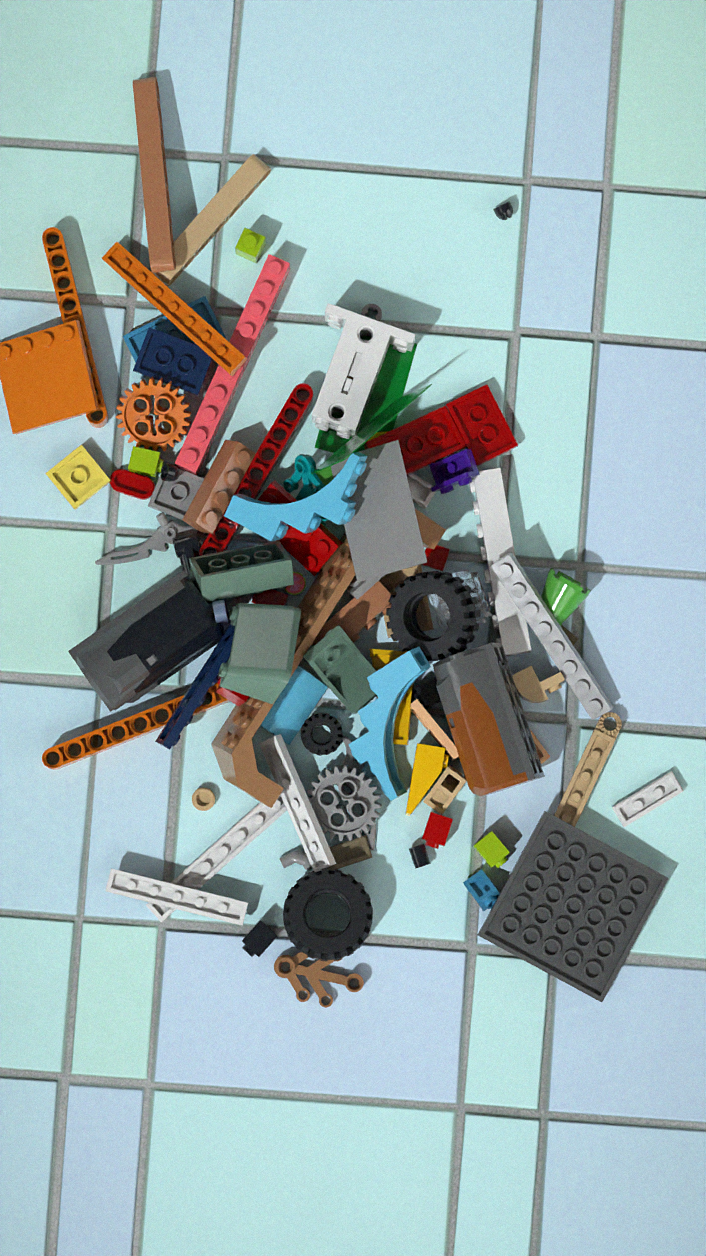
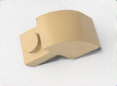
(532, 689)
(445, 789)

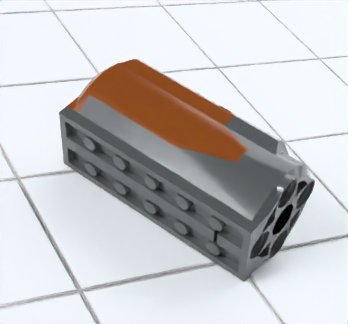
(487, 720)

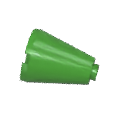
(562, 595)

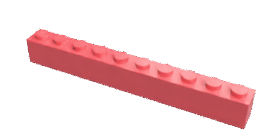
(223, 384)

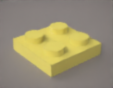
(78, 477)

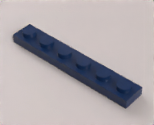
(196, 693)

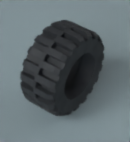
(461, 608)
(295, 915)

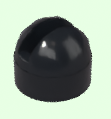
(504, 211)
(169, 472)

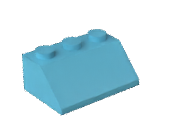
(294, 705)

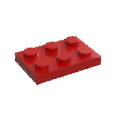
(482, 425)

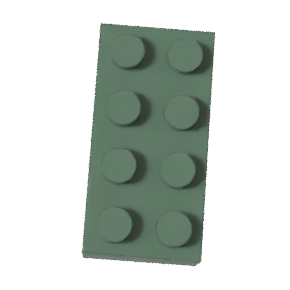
(242, 571)

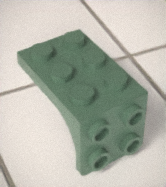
(342, 669)

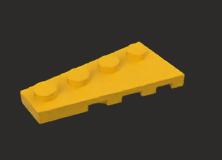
(403, 719)

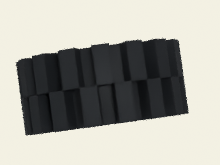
(321, 748)

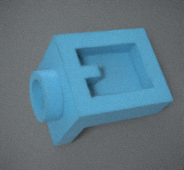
(482, 890)

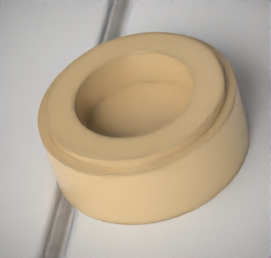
(203, 799)

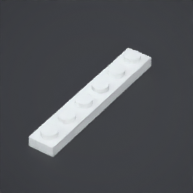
(297, 803)
(176, 896)

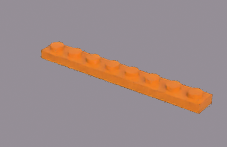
(174, 309)

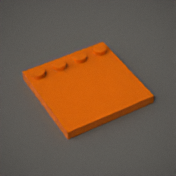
(46, 377)

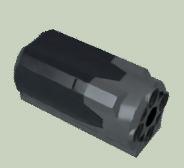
(148, 642)

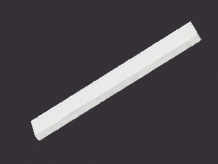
(224, 851)

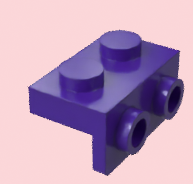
(454, 470)

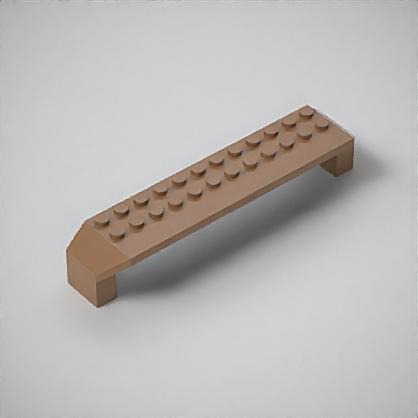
(234, 740)

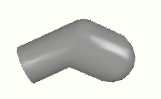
(296, 856)

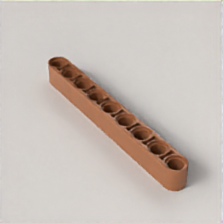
(154, 175)

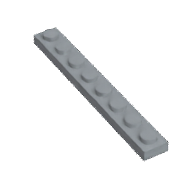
(552, 636)

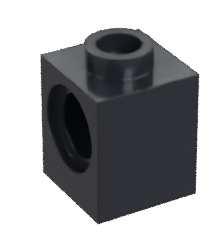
(258, 939)

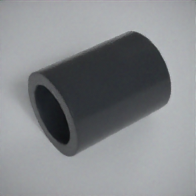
(419, 856)

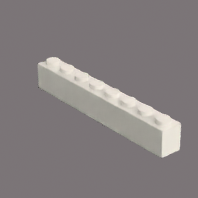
(498, 542)

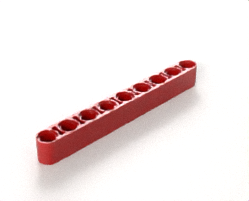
(265, 466)

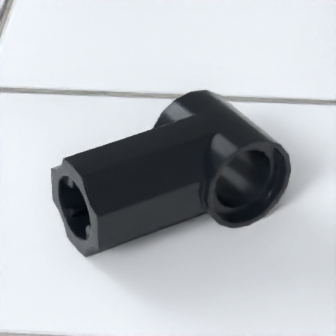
(185, 548)

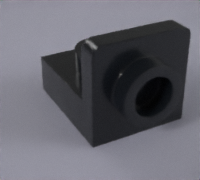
(427, 693)

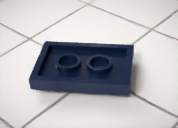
(173, 361)

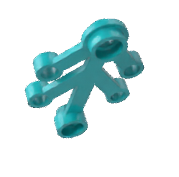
(303, 468)

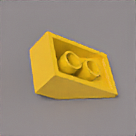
(426, 768)

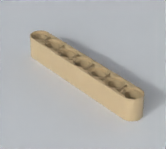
(215, 215)

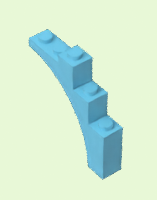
(330, 502)
(379, 717)

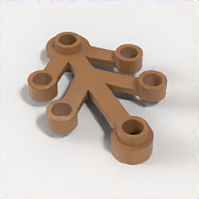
(313, 974)

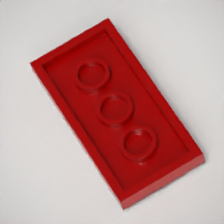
(424, 439)
(309, 549)

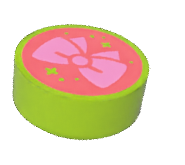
(299, 584)

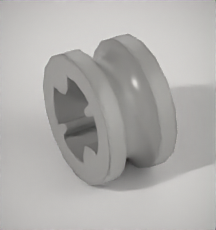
(375, 308)

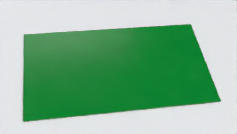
(387, 389)
(370, 429)

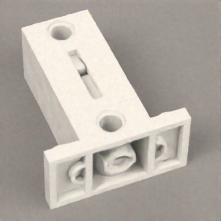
(354, 368)

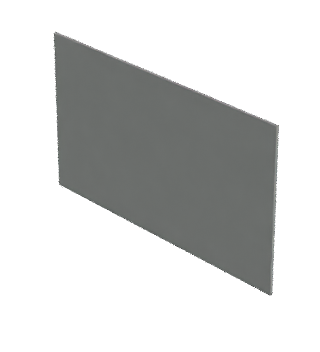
(385, 524)

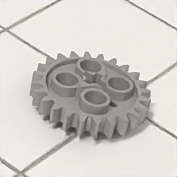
(362, 794)

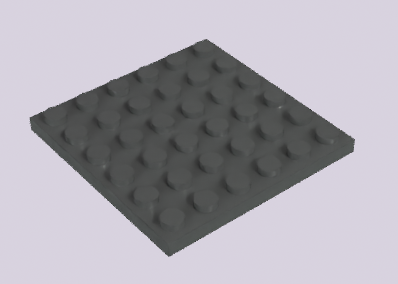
(573, 906)

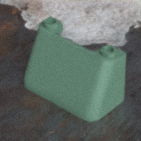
(261, 650)

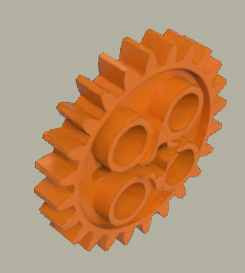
(174, 415)

